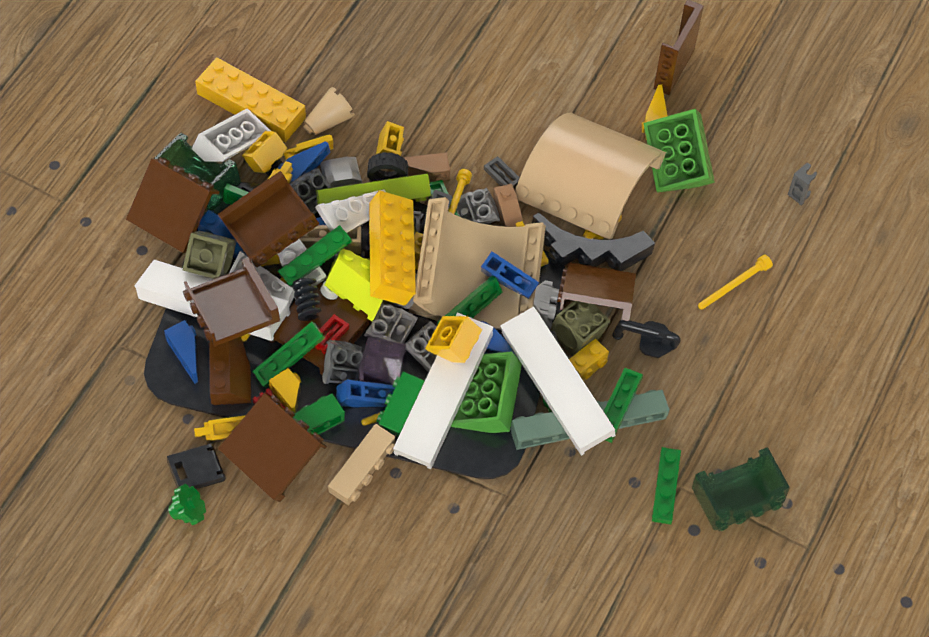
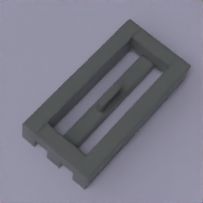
(498, 175)

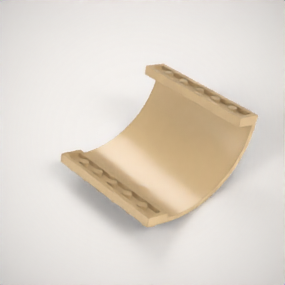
(585, 173)
(454, 256)

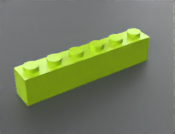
(409, 187)

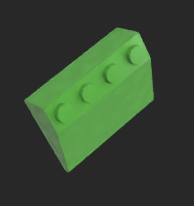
(686, 149)
(491, 395)

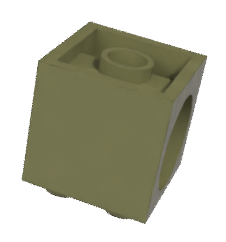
(209, 254)
(579, 326)

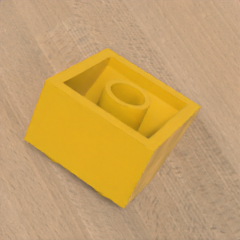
(454, 338)

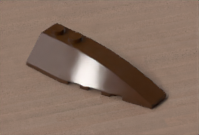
(229, 373)

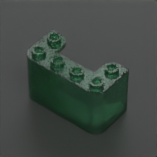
(217, 174)
(741, 491)

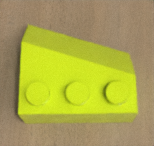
(351, 281)

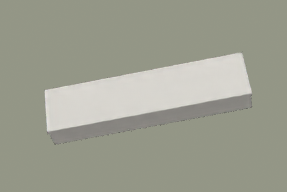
(164, 286)
(557, 380)
(439, 403)

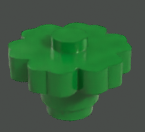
(187, 505)

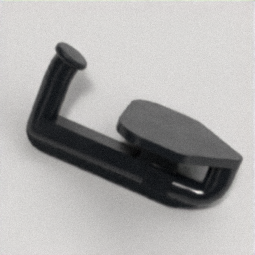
(654, 339)

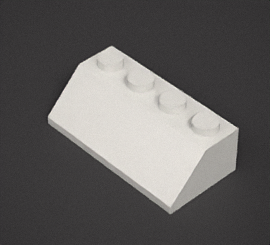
(229, 137)

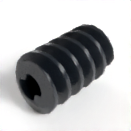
(305, 299)

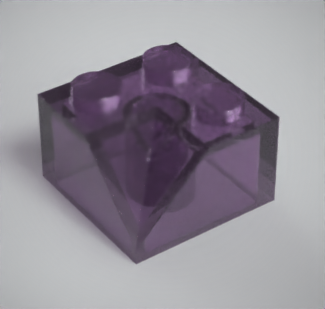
(382, 361)

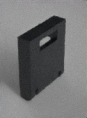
(200, 466)

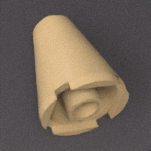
(328, 113)

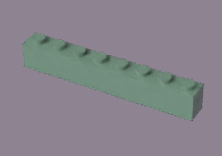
(547, 429)

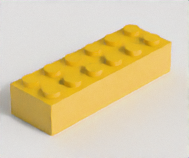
(238, 91)
(392, 248)

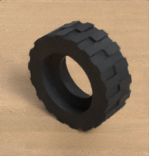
(386, 161)

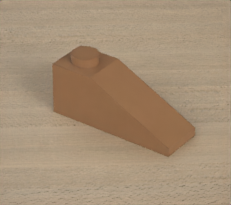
(433, 164)
(507, 205)

